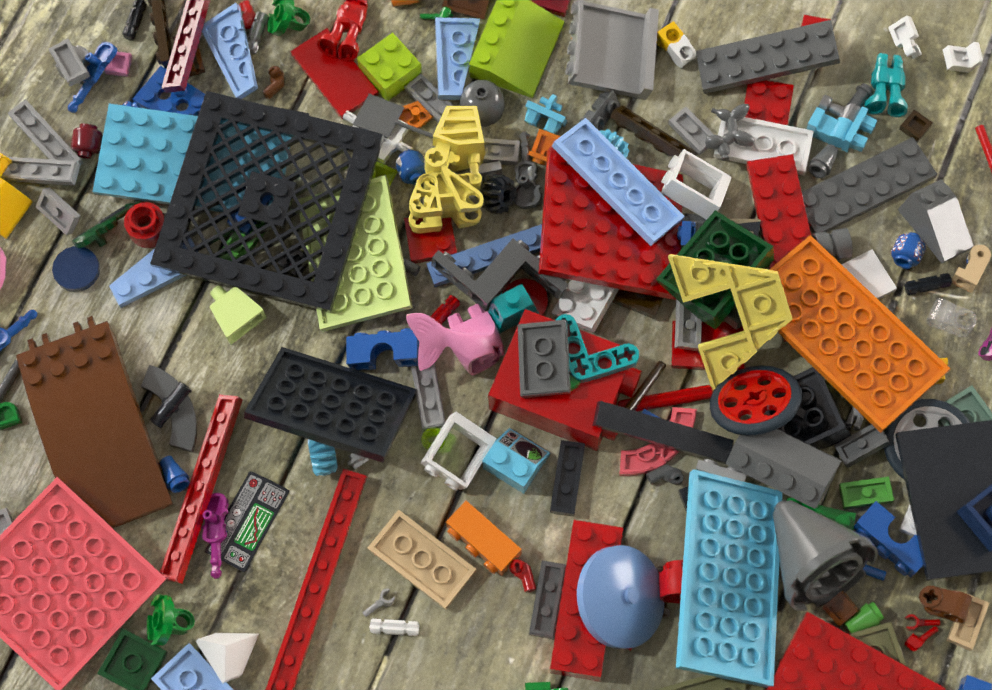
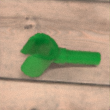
(444, 13)

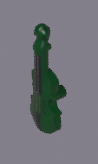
(103, 226)

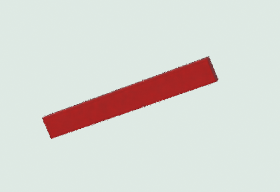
(200, 488)

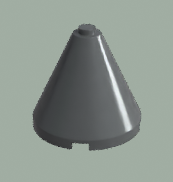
(817, 555)

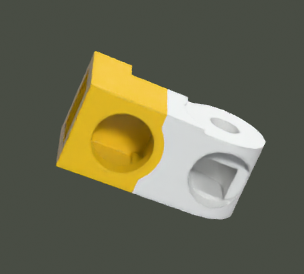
(676, 44)

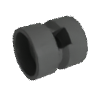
(837, 243)

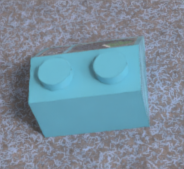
(515, 460)

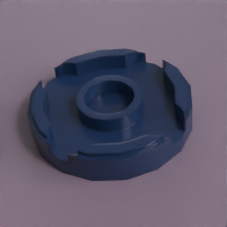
(76, 269)

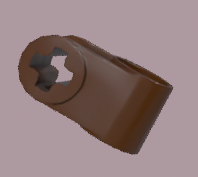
(949, 604)

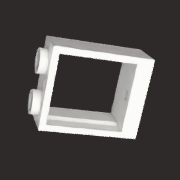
(702, 173)
(472, 432)

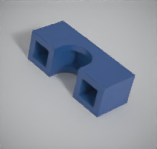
(364, 348)
(875, 526)

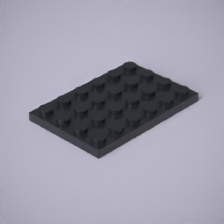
(331, 404)

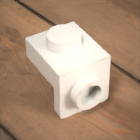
(963, 58)

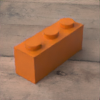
(482, 538)

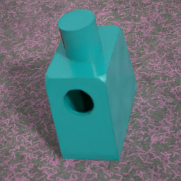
(510, 308)

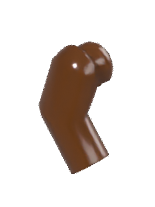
(276, 82)

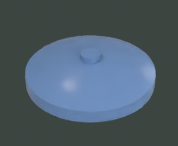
(620, 597)

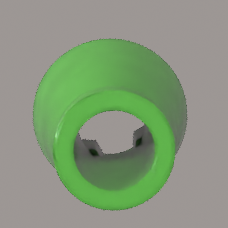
(865, 618)

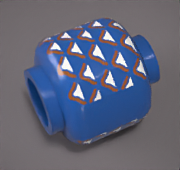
(908, 250)

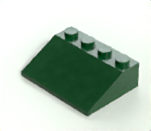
(724, 242)

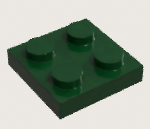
(132, 662)

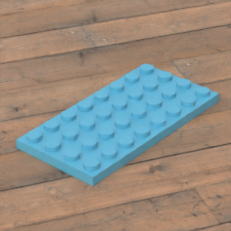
(146, 151)
(729, 580)

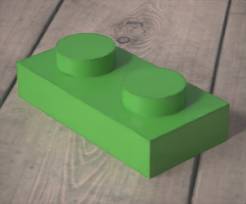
(866, 492)

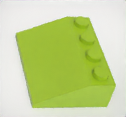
(516, 46)

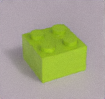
(389, 66)

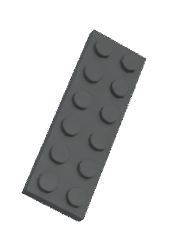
(767, 57)
(867, 186)

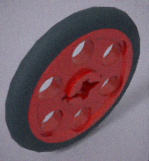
(755, 400)

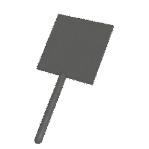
(382, 116)

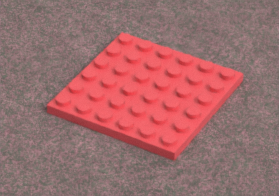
(67, 584)

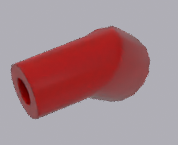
(248, 14)
(524, 573)

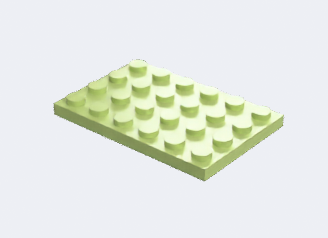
(375, 270)

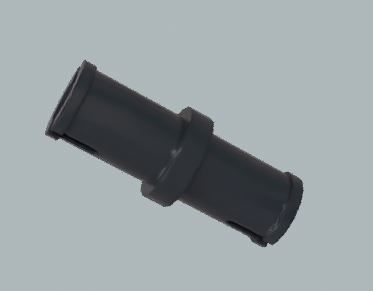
(170, 404)

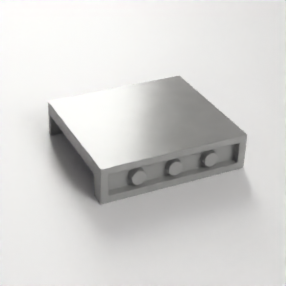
(612, 49)

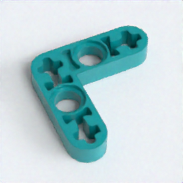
(591, 361)

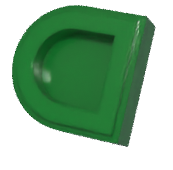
(9, 415)

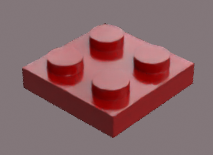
(769, 101)

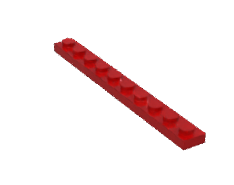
(317, 581)

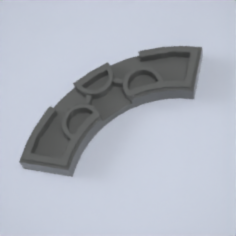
(184, 421)

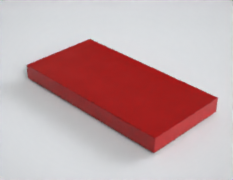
(337, 80)

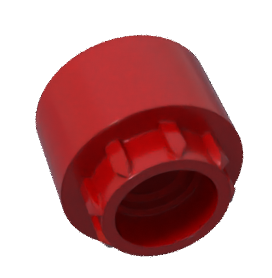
(139, 215)
(671, 582)

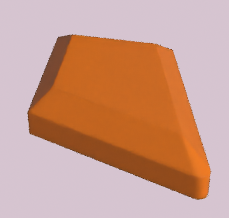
(415, 115)

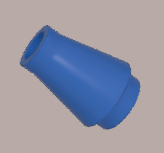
(175, 477)

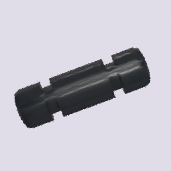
(134, 19)
(928, 284)

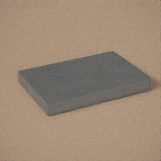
(544, 358)

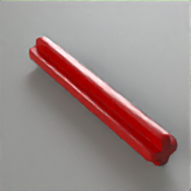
(672, 398)

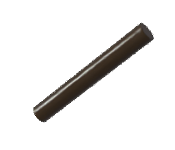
(646, 385)

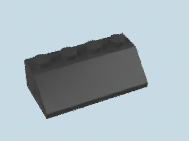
(785, 465)

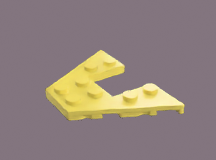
(758, 301)

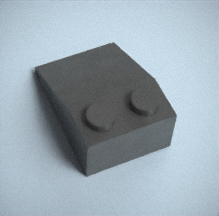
(938, 220)

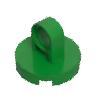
(284, 17)
(164, 622)

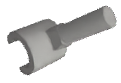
(379, 603)

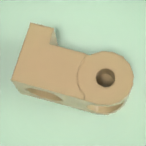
(975, 265)

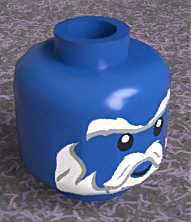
(410, 166)

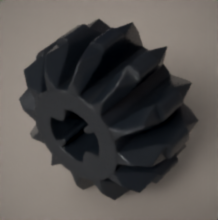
(498, 193)

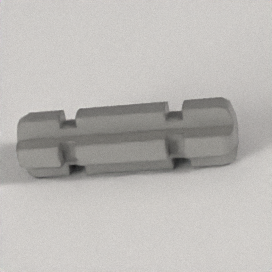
(257, 31)

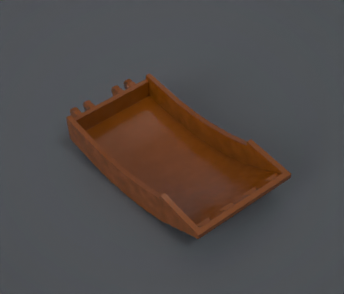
(93, 423)

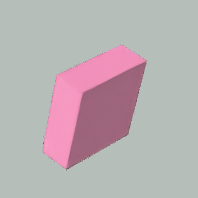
(119, 65)

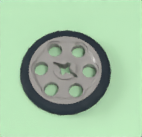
(932, 411)

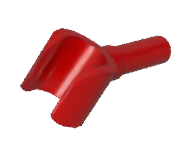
(921, 622)
(915, 642)

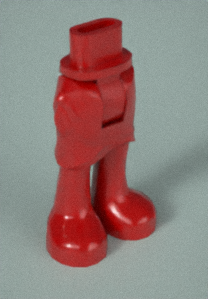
(349, 19)

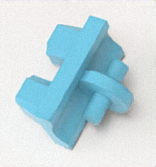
(554, 120)

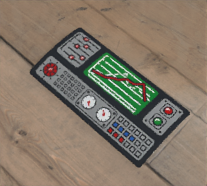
(250, 519)

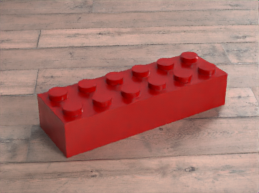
(574, 648)

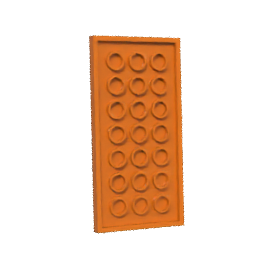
(853, 337)

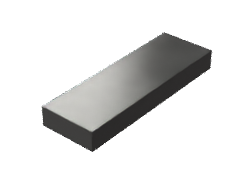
(547, 600)

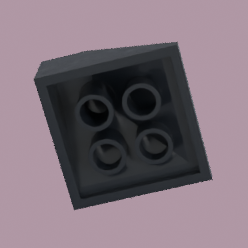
(818, 416)

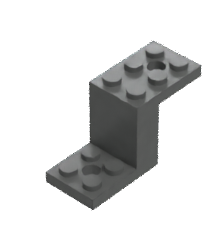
(498, 273)

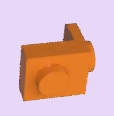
(542, 143)

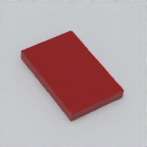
(692, 359)

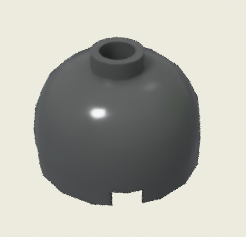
(487, 98)

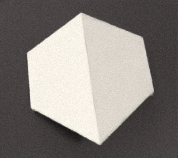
(228, 653)

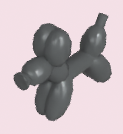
(734, 135)

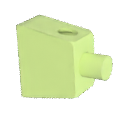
(235, 312)

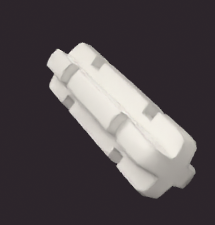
(394, 627)

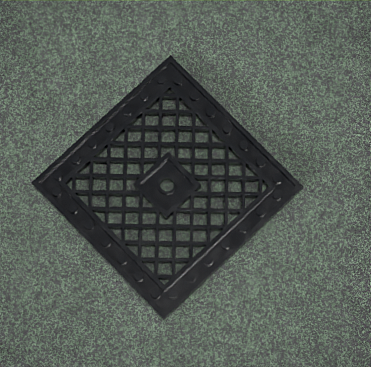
(195, 167)

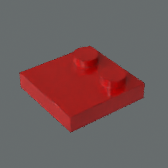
(425, 245)

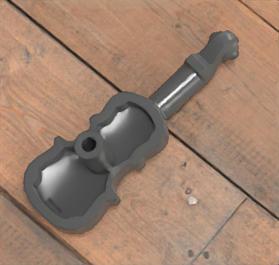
(527, 191)

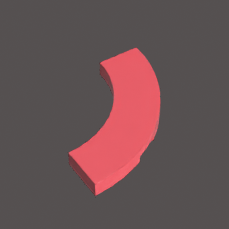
(654, 456)

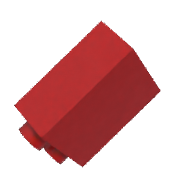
(563, 414)

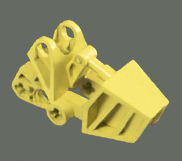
(457, 148)

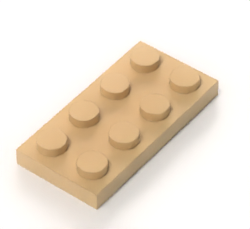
(422, 559)

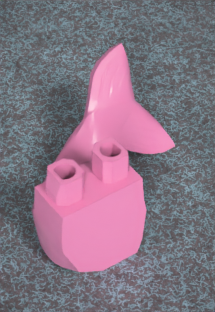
(473, 341)

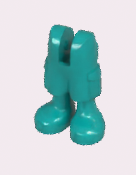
(891, 79)

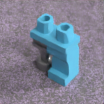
(843, 130)

